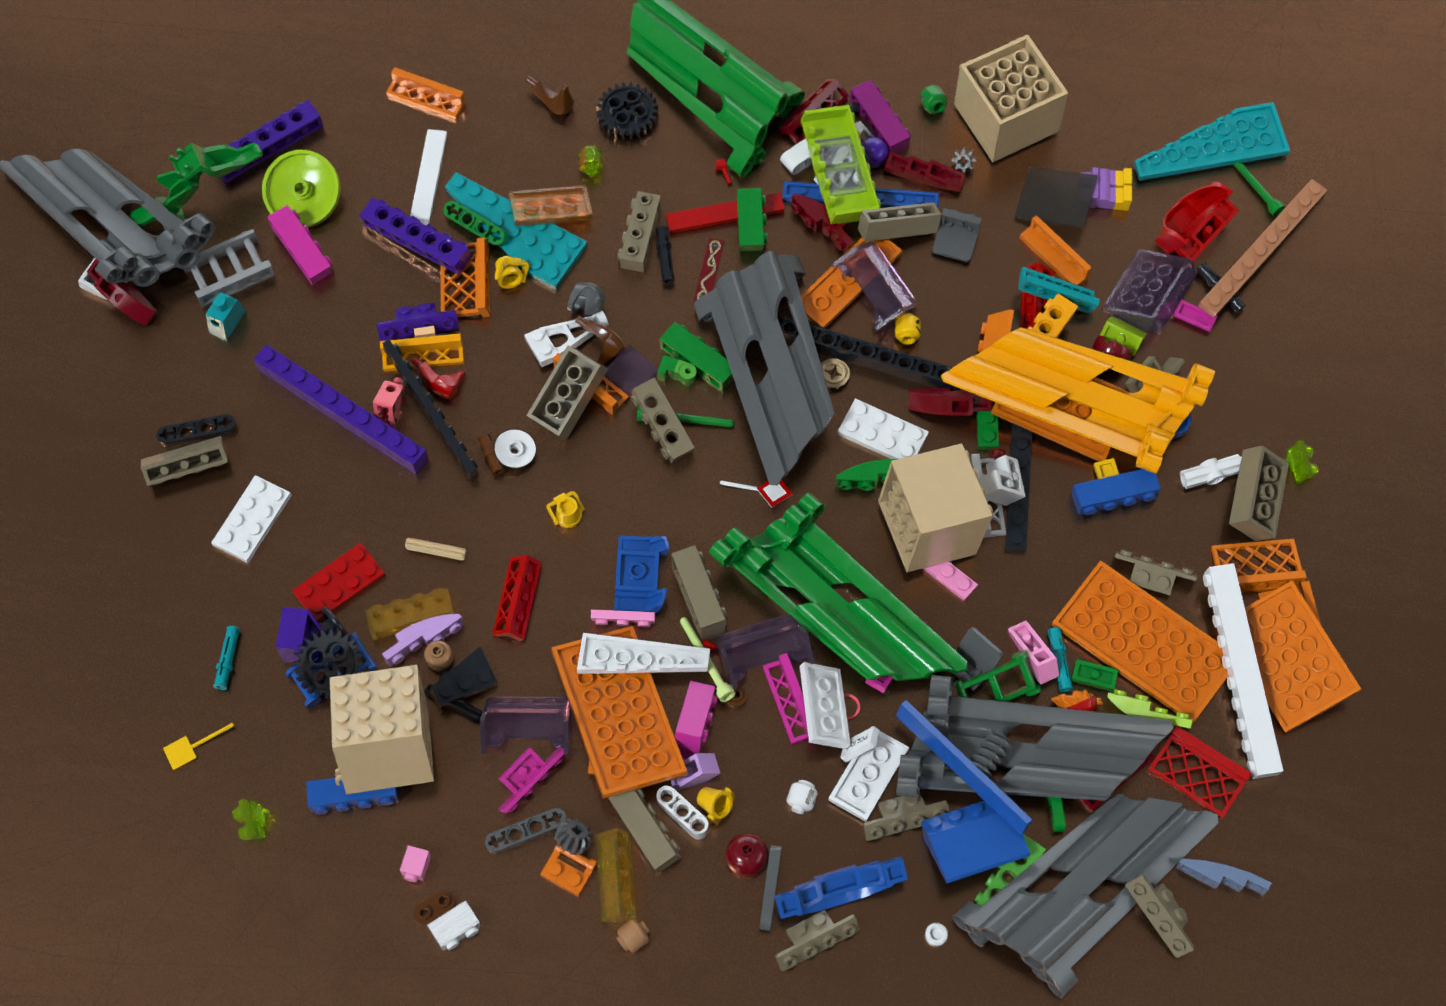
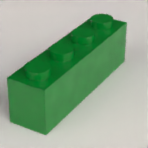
(691, 349)

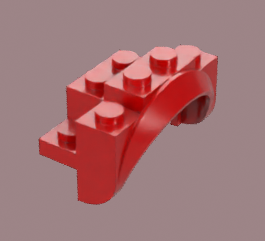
(1190, 225)

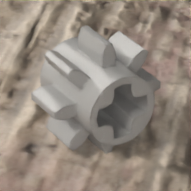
(968, 156)

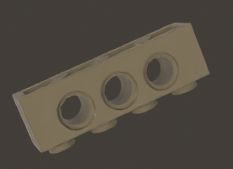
(651, 391)

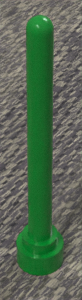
(1275, 206)
(696, 419)

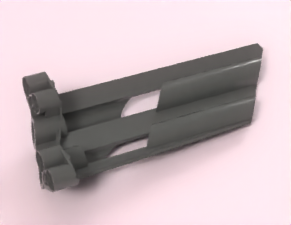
(91, 184)
(793, 396)
(1076, 759)
(1065, 923)

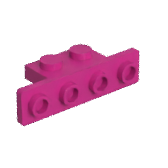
(525, 773)

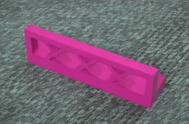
(795, 692)

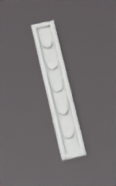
(428, 175)

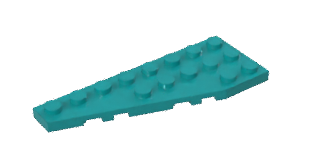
(1240, 136)
(544, 246)

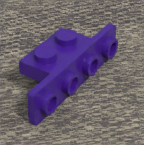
(416, 317)

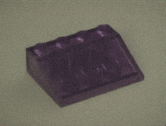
(1150, 290)

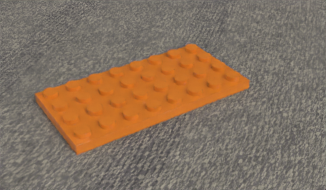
(1144, 641)
(620, 723)

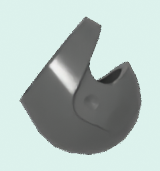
(589, 297)

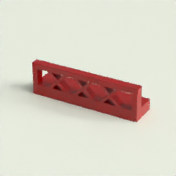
(1032, 304)
(520, 596)

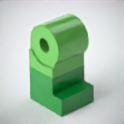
(676, 370)

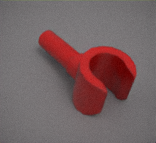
(720, 164)

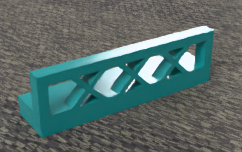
(1048, 287)

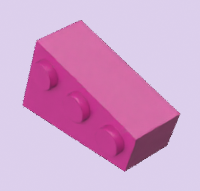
(694, 718)

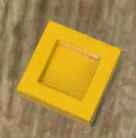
(1105, 468)

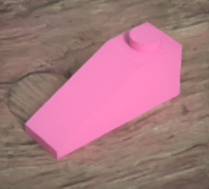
(1040, 659)

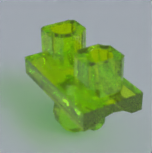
(1298, 460)
(254, 819)

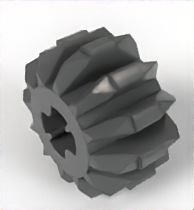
(573, 836)

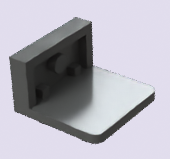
(957, 235)
(980, 654)

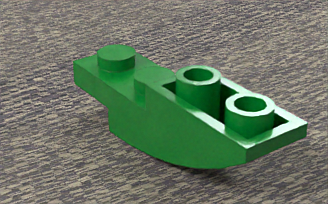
(864, 475)

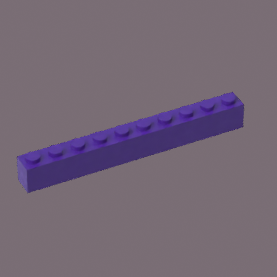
(341, 409)

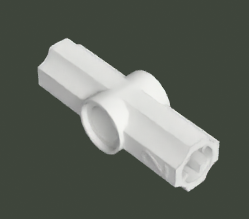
(1210, 471)

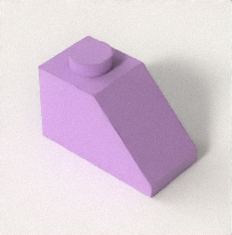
(700, 769)

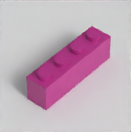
(300, 245)

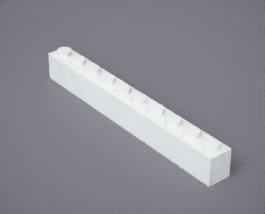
(1243, 671)

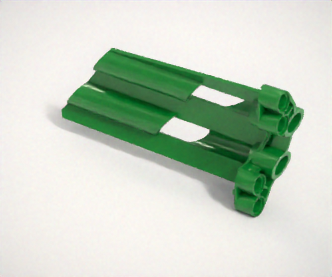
(672, 50)
(870, 634)

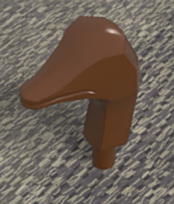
(557, 102)
(612, 342)

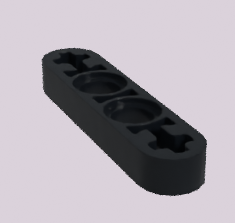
(196, 427)

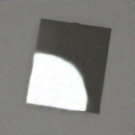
(1056, 196)

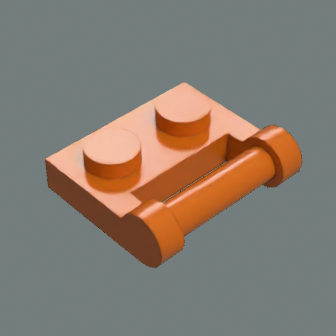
(566, 875)

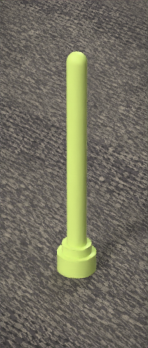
(724, 691)

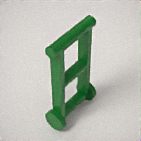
(1018, 658)

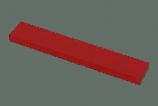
(717, 214)

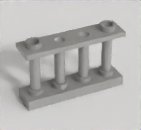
(234, 283)

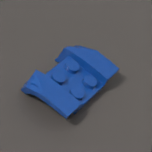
(638, 573)

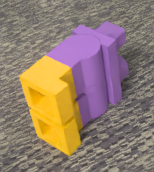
(1112, 189)

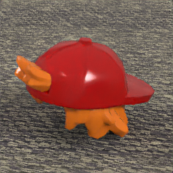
(1078, 701)

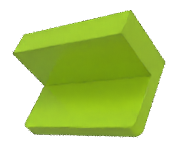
(1123, 334)

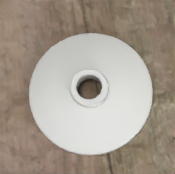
(517, 441)

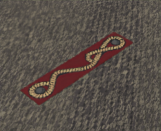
(709, 268)

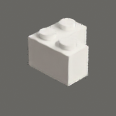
(1003, 481)

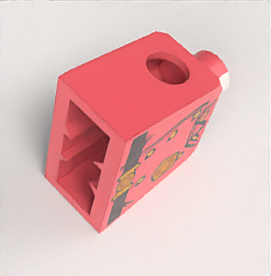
(390, 401)

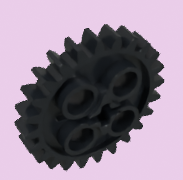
(627, 110)
(324, 644)

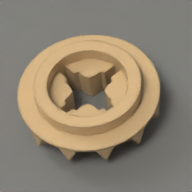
(841, 370)

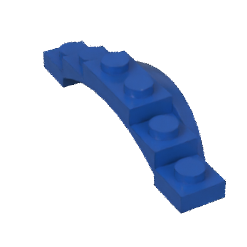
(840, 887)

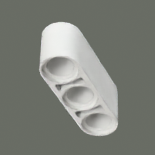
(797, 157)
(677, 803)

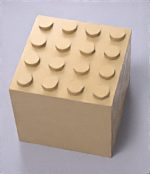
(1010, 98)
(935, 507)
(380, 730)

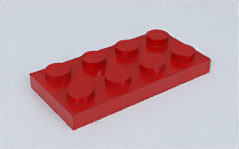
(339, 582)

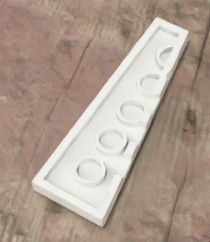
(627, 655)

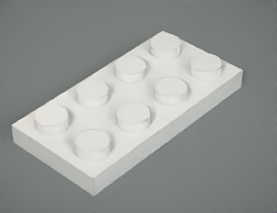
(881, 431)
(251, 519)
(824, 705)
(868, 777)

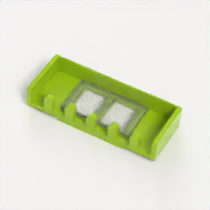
(839, 163)

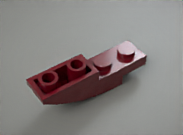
(816, 217)
(124, 297)
(946, 402)

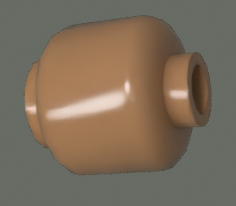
(438, 655)
(633, 935)

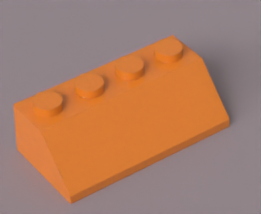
(995, 328)

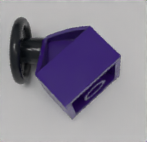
(299, 623)

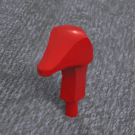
(443, 385)

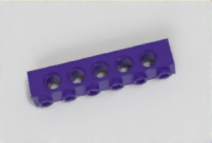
(276, 138)
(373, 216)

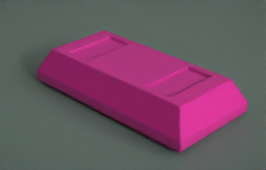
(1194, 315)

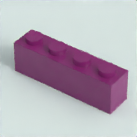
(880, 117)

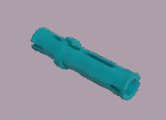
(1059, 651)
(225, 666)

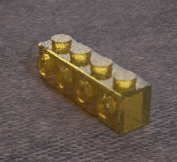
(400, 614)
(615, 876)

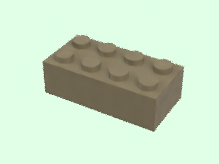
(567, 392)
(1259, 493)
(699, 593)

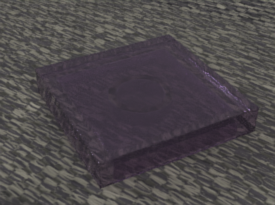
(630, 370)

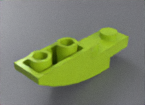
(1142, 707)

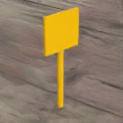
(182, 751)

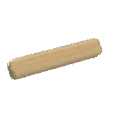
(435, 548)

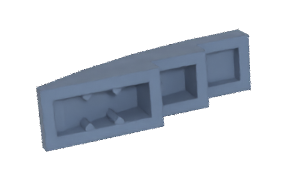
(1216, 873)

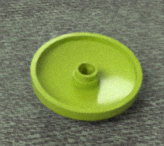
(303, 183)

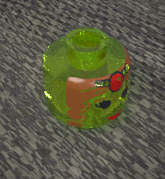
(590, 160)

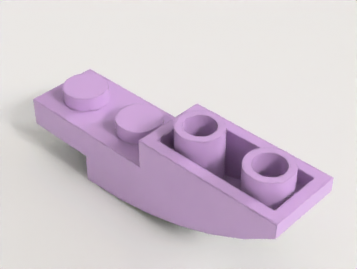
(425, 631)

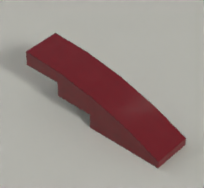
(925, 173)

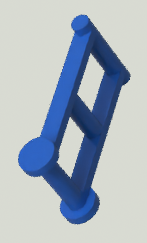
(313, 700)

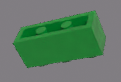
(751, 219)

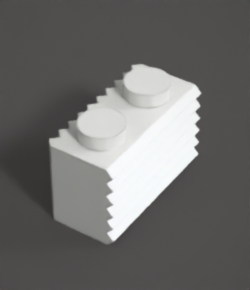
(455, 926)

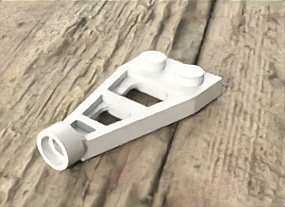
(542, 346)

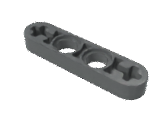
(524, 827)
(770, 887)

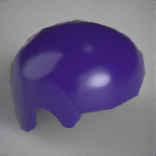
(875, 151)

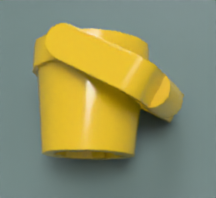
(508, 272)
(568, 510)
(716, 802)

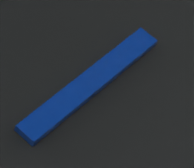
(887, 197)
(964, 767)

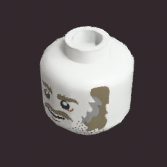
(802, 796)

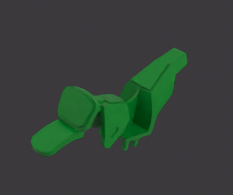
(189, 166)

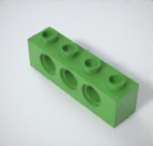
(996, 883)

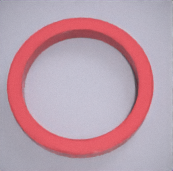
(858, 705)

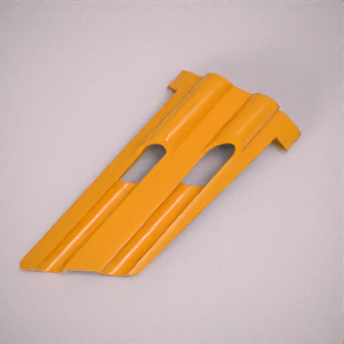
(1036, 370)

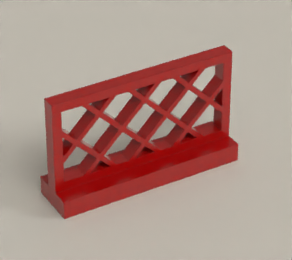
(1206, 754)

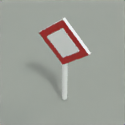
(771, 493)

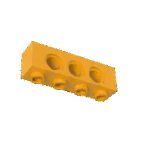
(1059, 308)

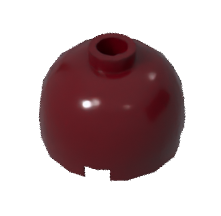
(1111, 348)
(747, 864)

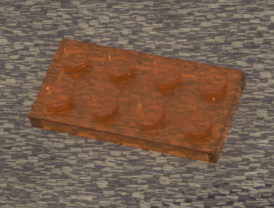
(550, 205)

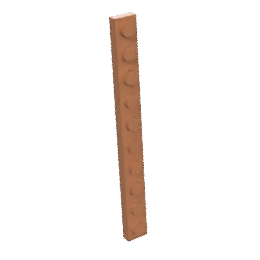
(1262, 248)

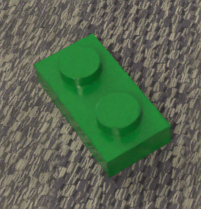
(987, 430)
(1094, 675)

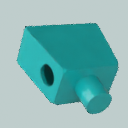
(224, 315)

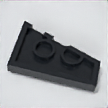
(464, 680)

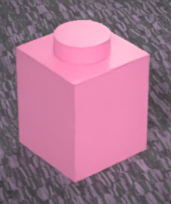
(415, 864)

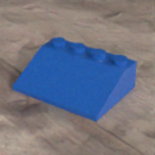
(972, 841)

